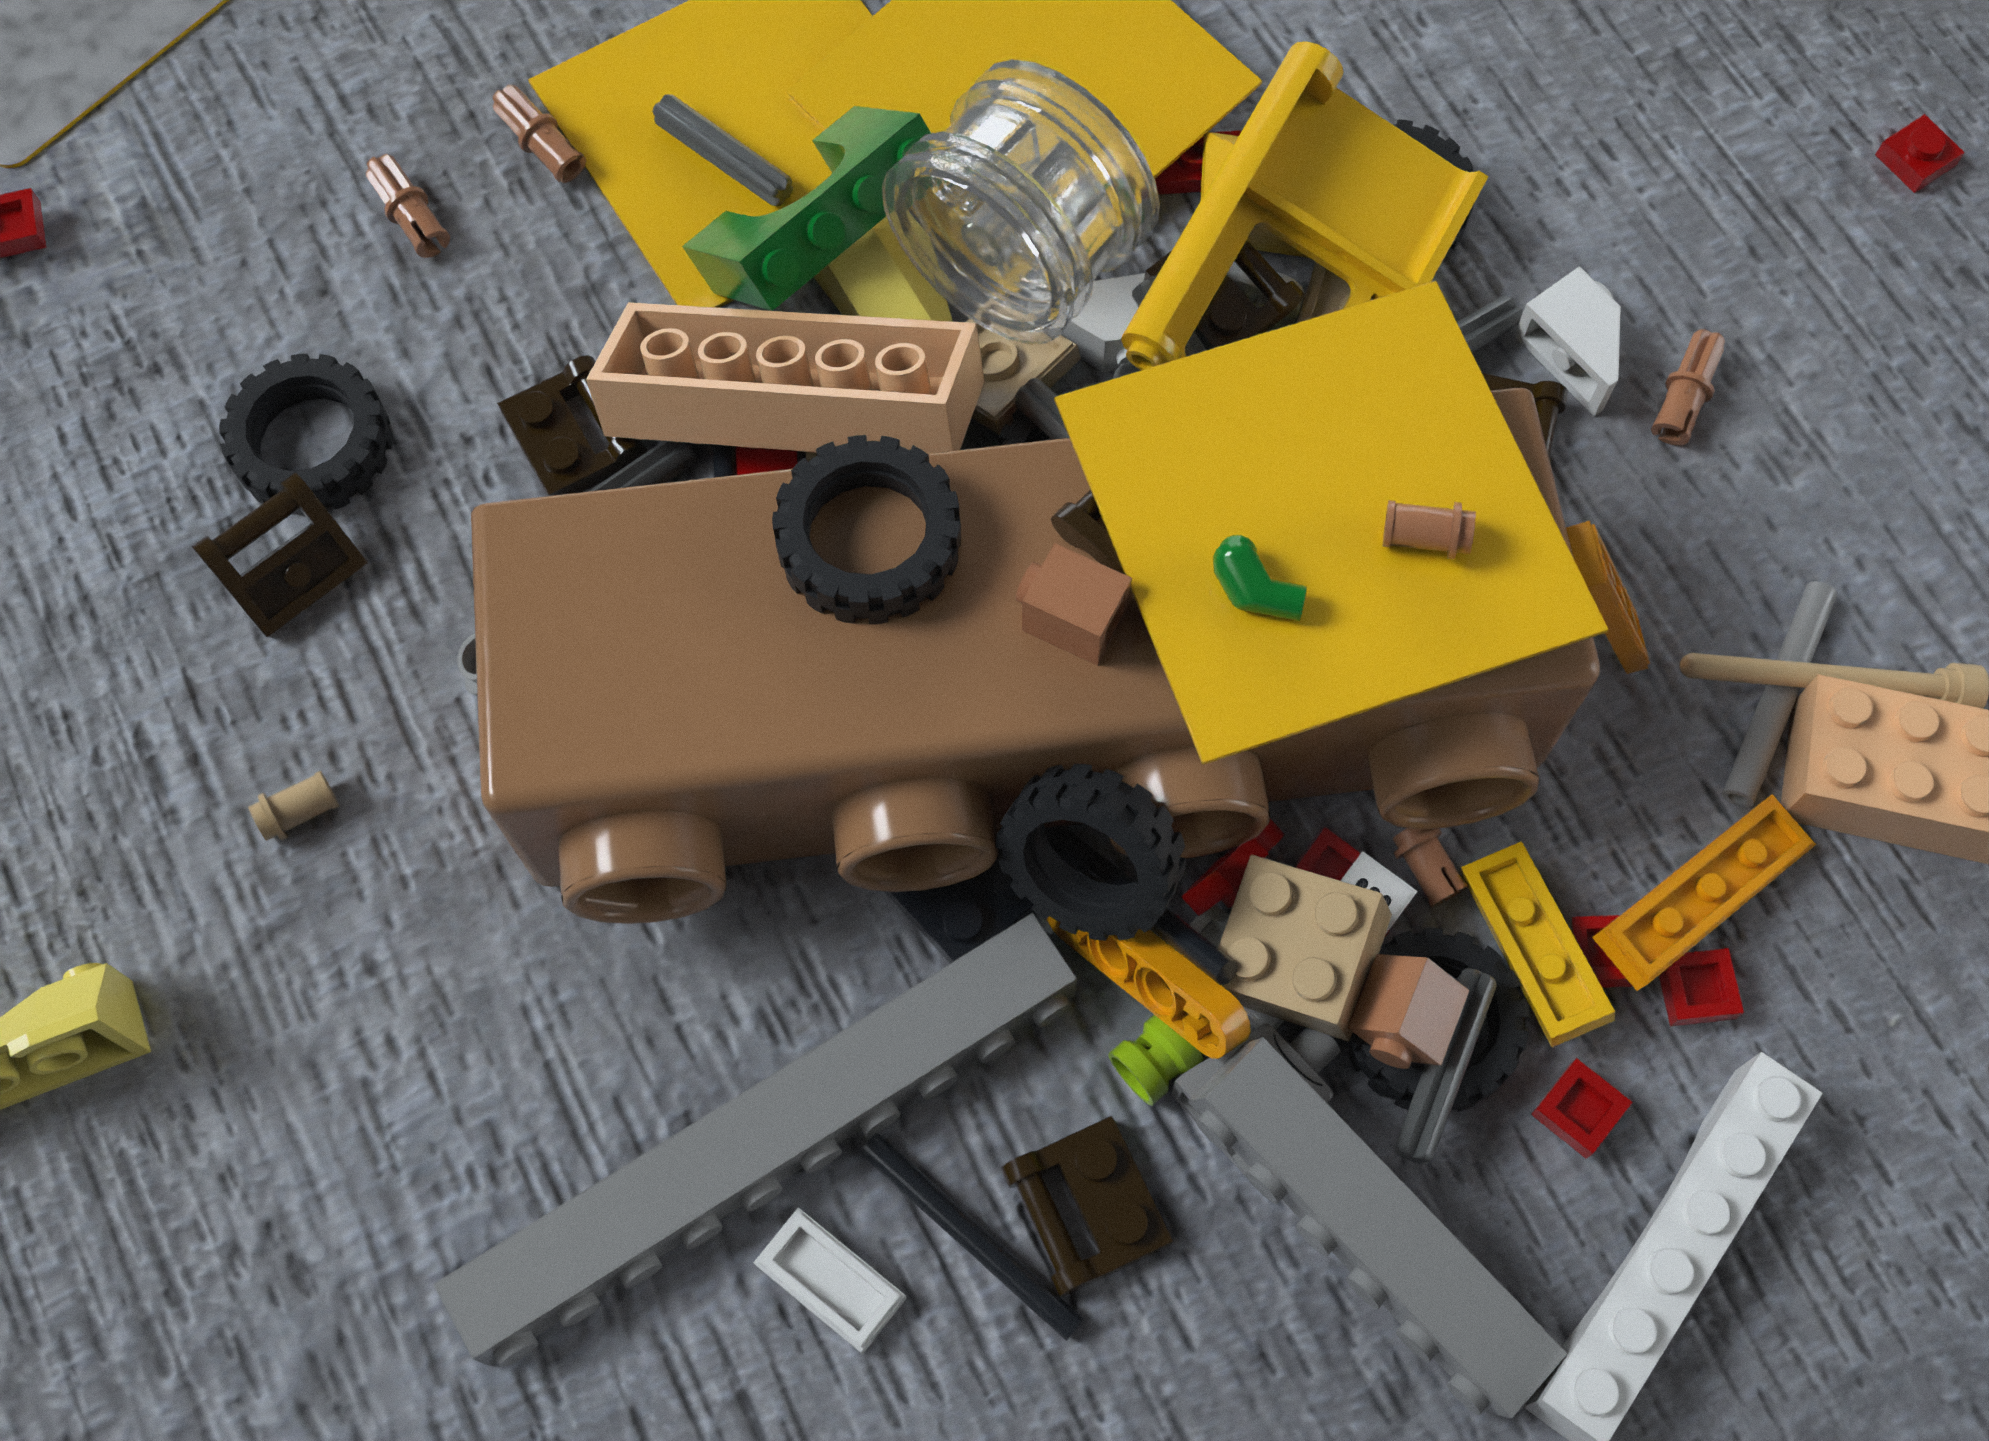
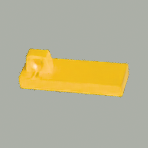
(1538, 944)

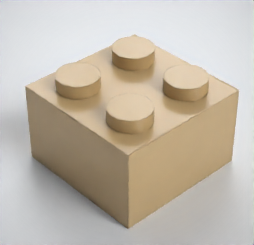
(1302, 945)

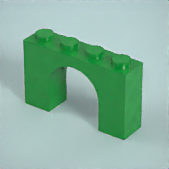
(777, 253)

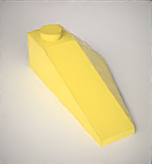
(880, 281)
(69, 1032)

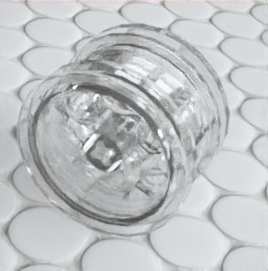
(1022, 201)

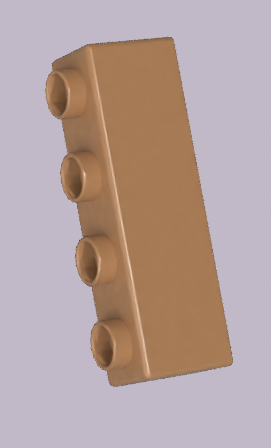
(689, 713)

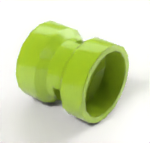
(1153, 1060)

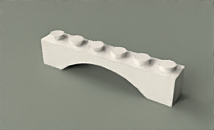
(1676, 1253)

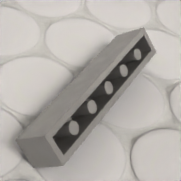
(1377, 1229)

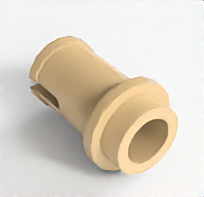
(292, 806)

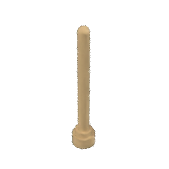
(1956, 683)

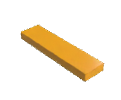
(1610, 596)
(1703, 892)

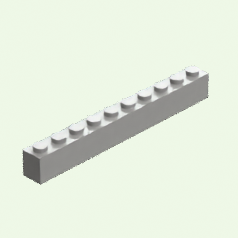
(754, 1143)

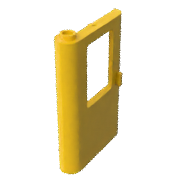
(1325, 183)

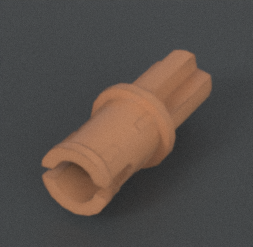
(538, 133)
(406, 205)
(1689, 388)

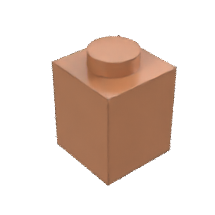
(1073, 602)
(1408, 1010)

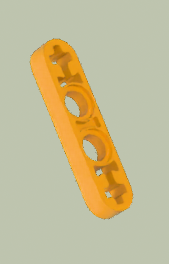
(1167, 987)

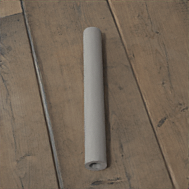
(1778, 701)

